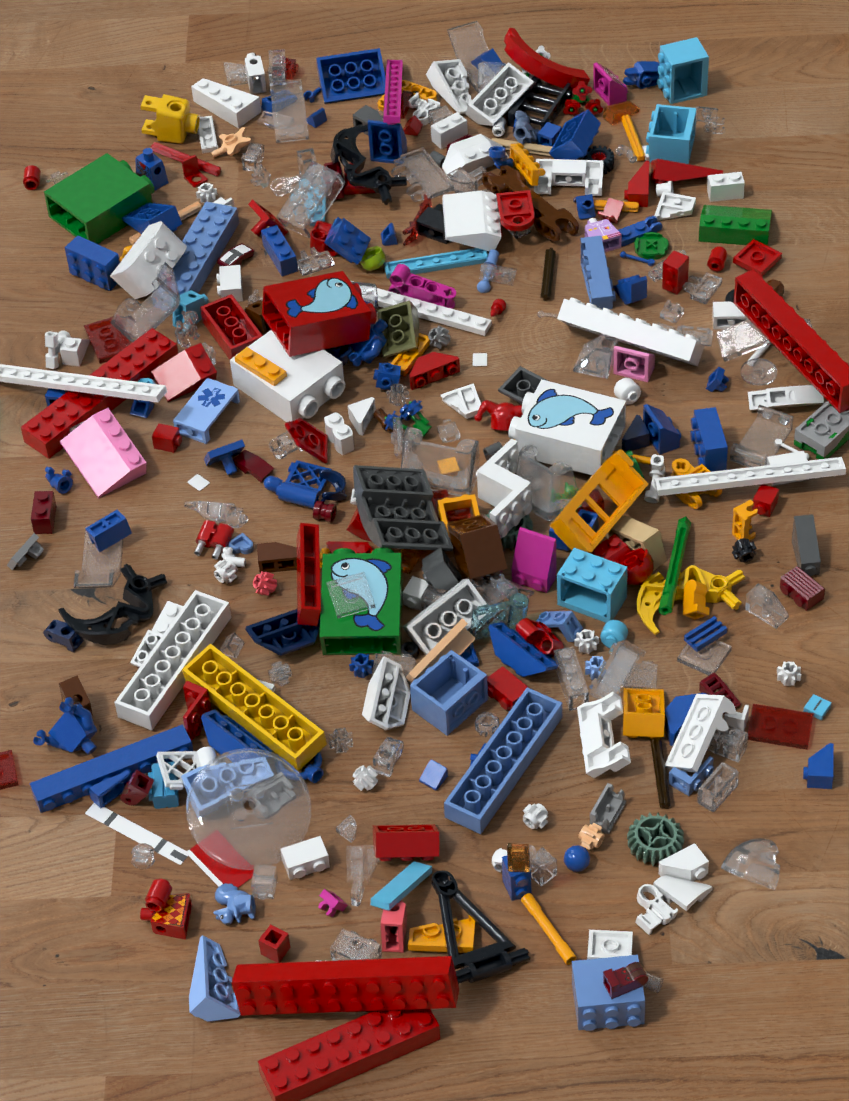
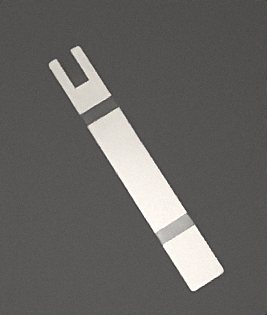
(137, 833)

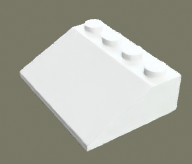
(472, 219)

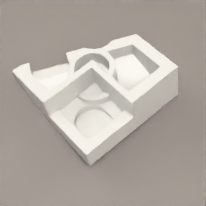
(681, 891)

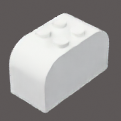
(145, 257)

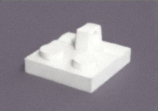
(609, 944)

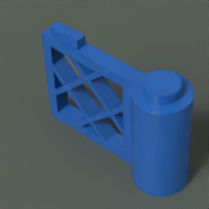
(301, 492)

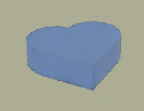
(241, 544)

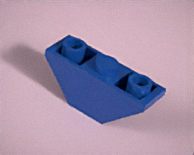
(632, 289)
(676, 714)

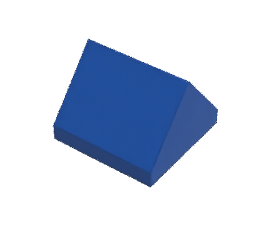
(317, 118)
(389, 235)

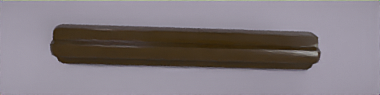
(548, 274)
(660, 773)

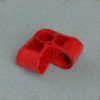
(318, 237)
(539, 636)

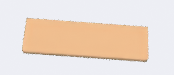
(456, 640)

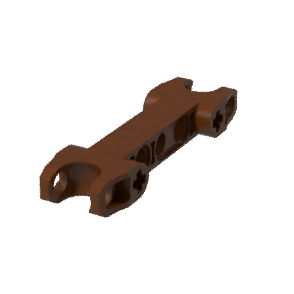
(546, 216)

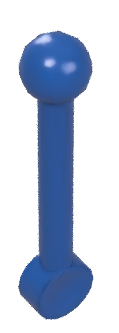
(651, 262)

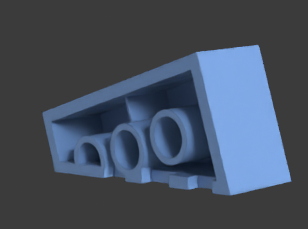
(596, 272)

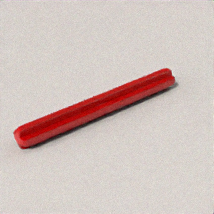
(180, 156)

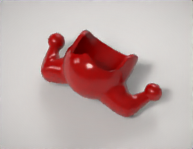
(500, 414)

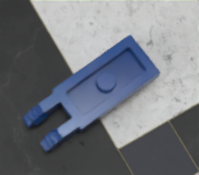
(631, 232)

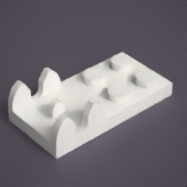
(698, 730)

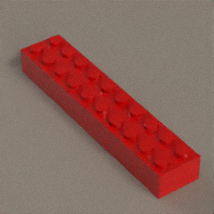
(793, 338)
(131, 364)
(346, 986)

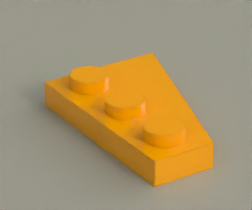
(432, 937)

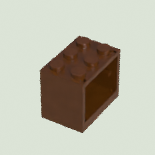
(477, 547)

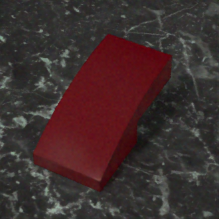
(253, 464)

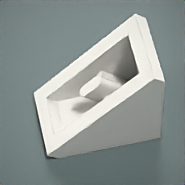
(361, 414)

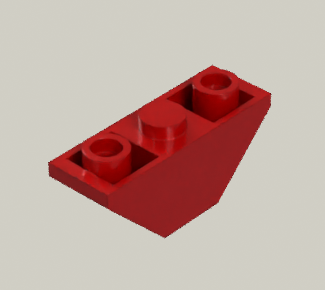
(433, 368)

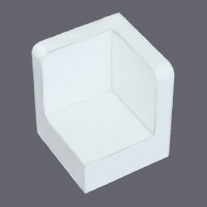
(738, 720)

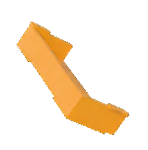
(619, 482)

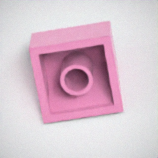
(633, 363)

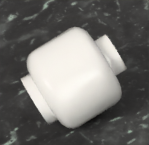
(627, 390)

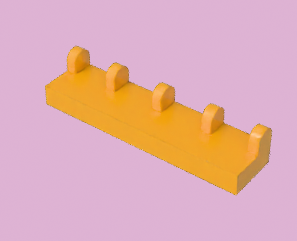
(525, 164)

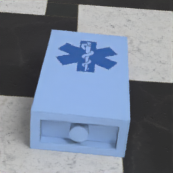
(204, 409)

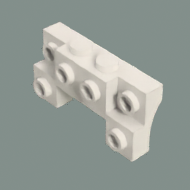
(571, 173)
(597, 735)

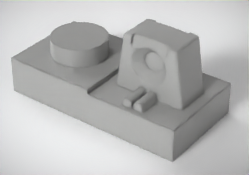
(30, 547)

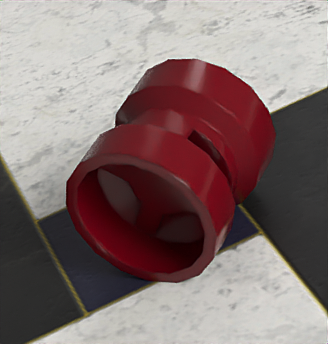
(324, 511)

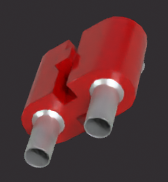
(215, 536)

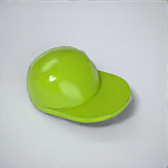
(373, 258)

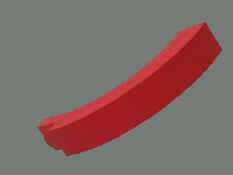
(539, 65)

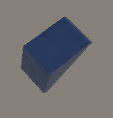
(636, 436)

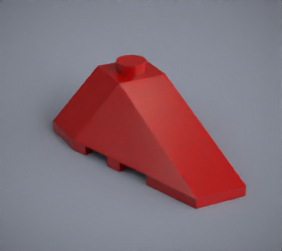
(665, 171)

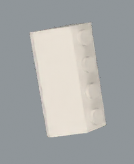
(498, 96)
(443, 614)

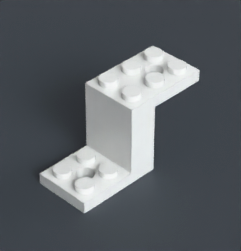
(504, 489)

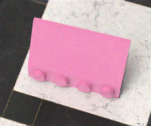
(104, 453)

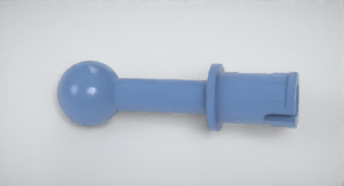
(484, 285)

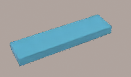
(401, 885)

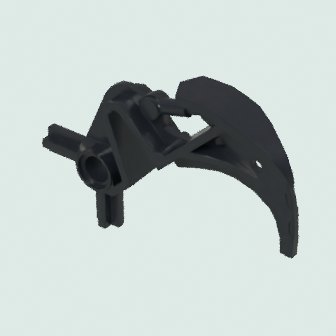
(375, 178)
(139, 596)

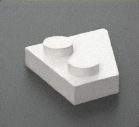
(674, 206)
(463, 400)

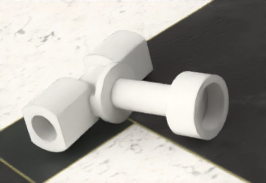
(53, 341)
(658, 471)

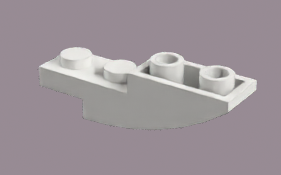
(785, 397)
(153, 636)

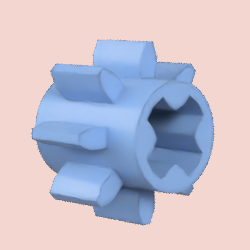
(592, 666)

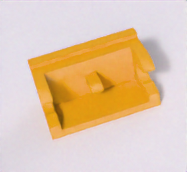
(742, 520)

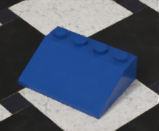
(351, 75)

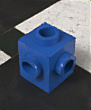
(386, 375)

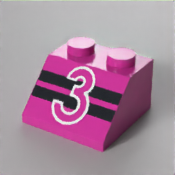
(608, 85)

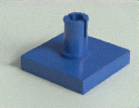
(225, 455)

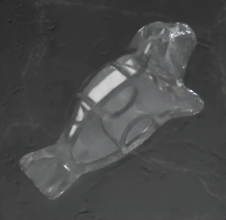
(219, 512)

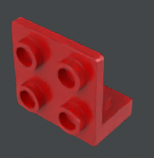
(197, 704)

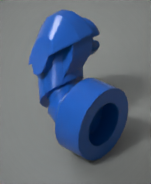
(499, 156)

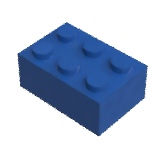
(576, 137)
(92, 262)
(709, 439)

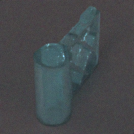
(513, 612)

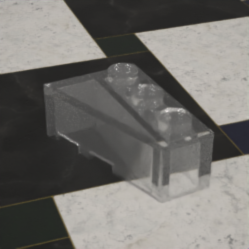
(616, 669)

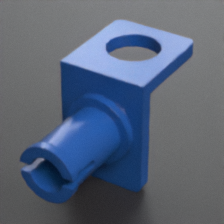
(585, 206)

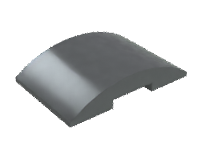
(398, 508)

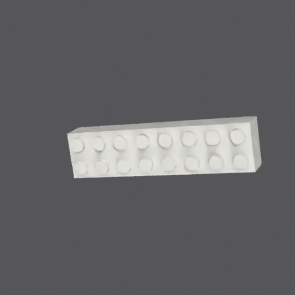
(631, 332)
(161, 673)

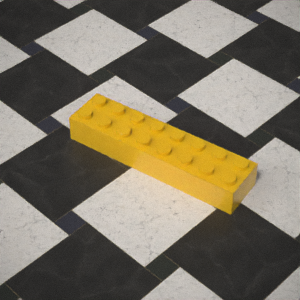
(255, 707)

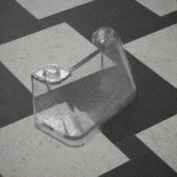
(136, 319)
(444, 465)
(550, 487)

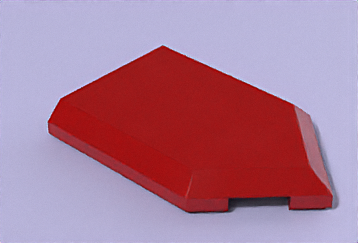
(308, 438)

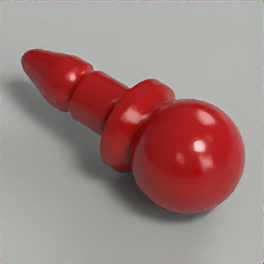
(497, 307)

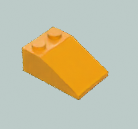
(643, 712)

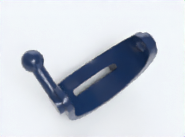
(337, 481)

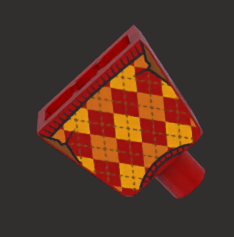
(172, 919)

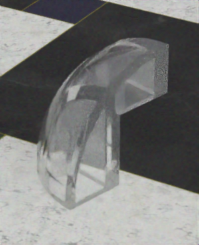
(754, 862)

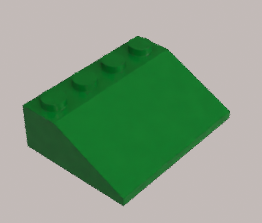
(734, 225)

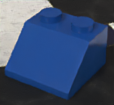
(661, 429)

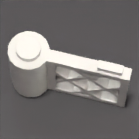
(200, 758)

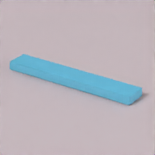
(439, 261)

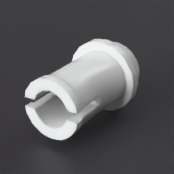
(498, 129)

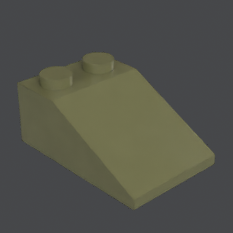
(402, 328)

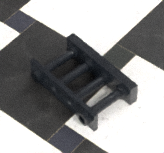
(524, 103)

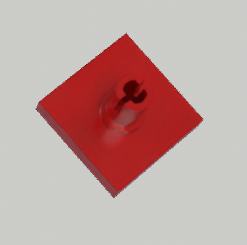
(267, 219)

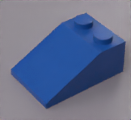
(386, 141)
(153, 213)

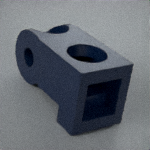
(63, 634)

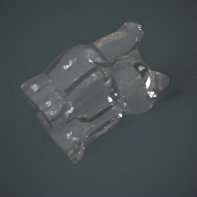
(187, 329)

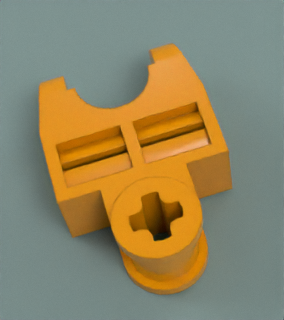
(692, 499)

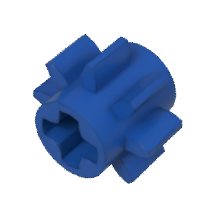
(361, 665)

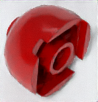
(639, 565)

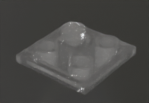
(597, 357)

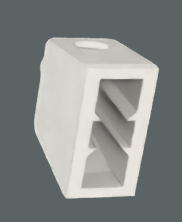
(255, 68)

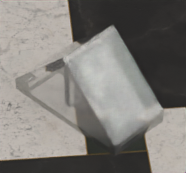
(487, 72)

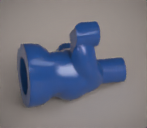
(60, 482)

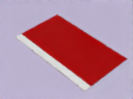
(217, 871)

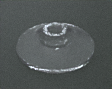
(758, 372)

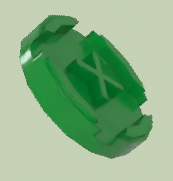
(651, 246)

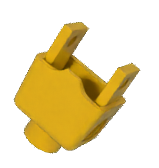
(172, 118)

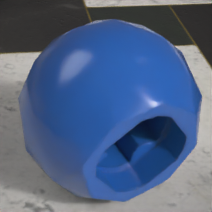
(576, 858)

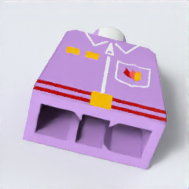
(610, 235)

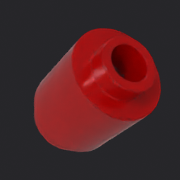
(31, 177)
(717, 259)
(158, 895)

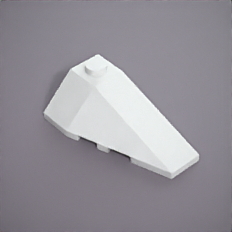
(450, 82)

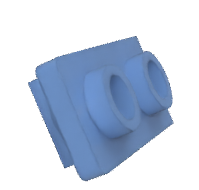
(564, 620)
(686, 784)

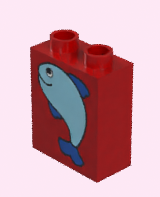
(317, 313)

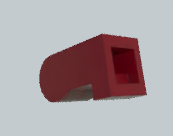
(136, 788)
(624, 979)

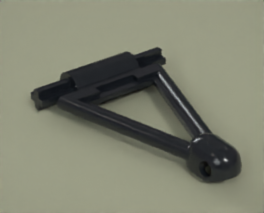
(483, 961)

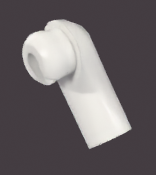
(228, 555)

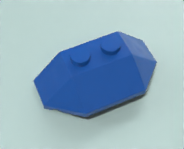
(517, 653)
(228, 735)

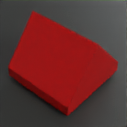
(413, 126)

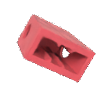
(395, 917)

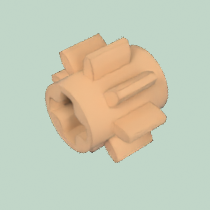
(591, 836)

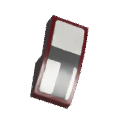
(235, 255)

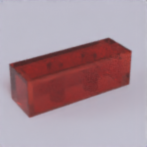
(405, 97)

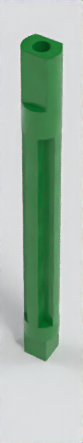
(670, 587)

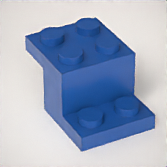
(347, 240)

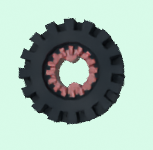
(601, 154)

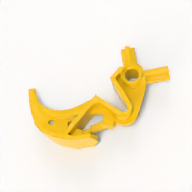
(718, 589)

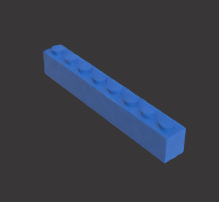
(74, 782)

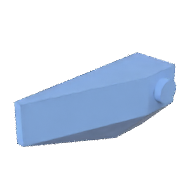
(211, 988)

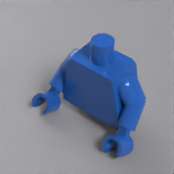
(371, 348)
(72, 730)

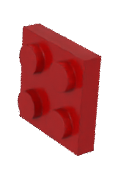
(757, 257)

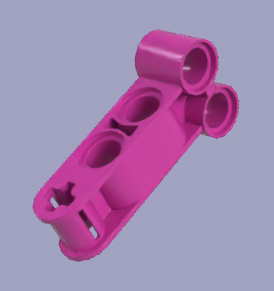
(420, 288)

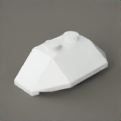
(469, 154)
(387, 696)

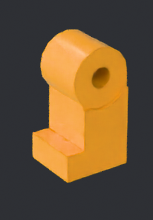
(694, 600)

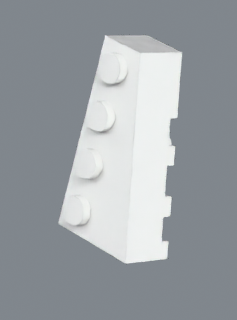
(226, 102)

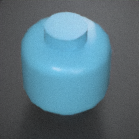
(613, 632)

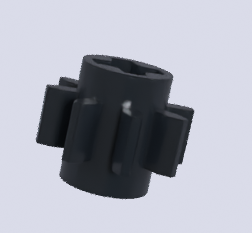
(744, 550)

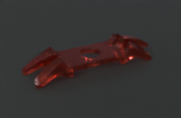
(413, 228)

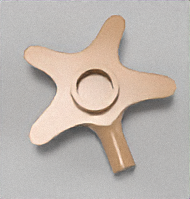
(232, 143)

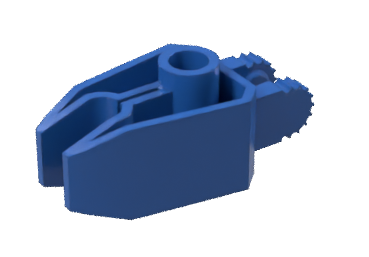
(643, 74)

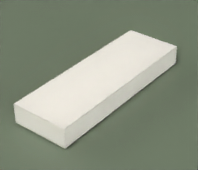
(207, 134)

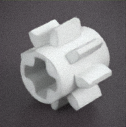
(206, 193)
(225, 571)
(586, 641)
(788, 673)
(365, 778)
(535, 816)

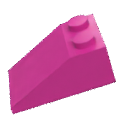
(534, 560)

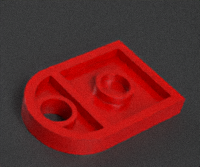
(515, 208)

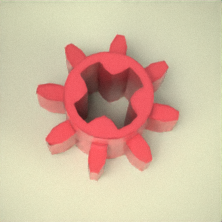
(264, 583)

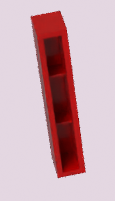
(308, 574)

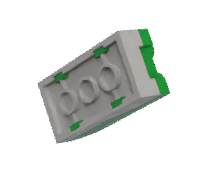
(823, 431)

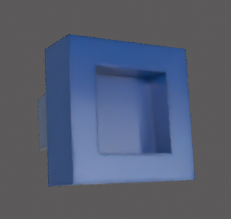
(717, 380)

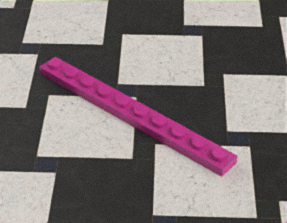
(393, 91)

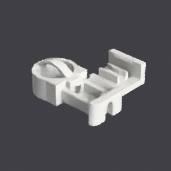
(422, 107)
(659, 909)

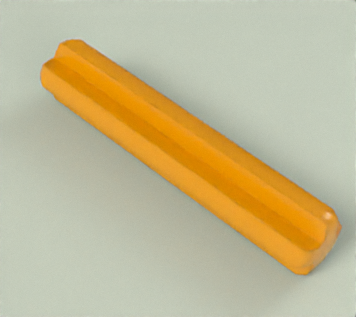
(628, 206)

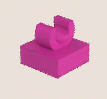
(333, 901)

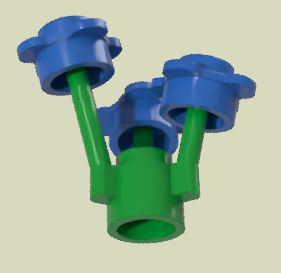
(407, 413)

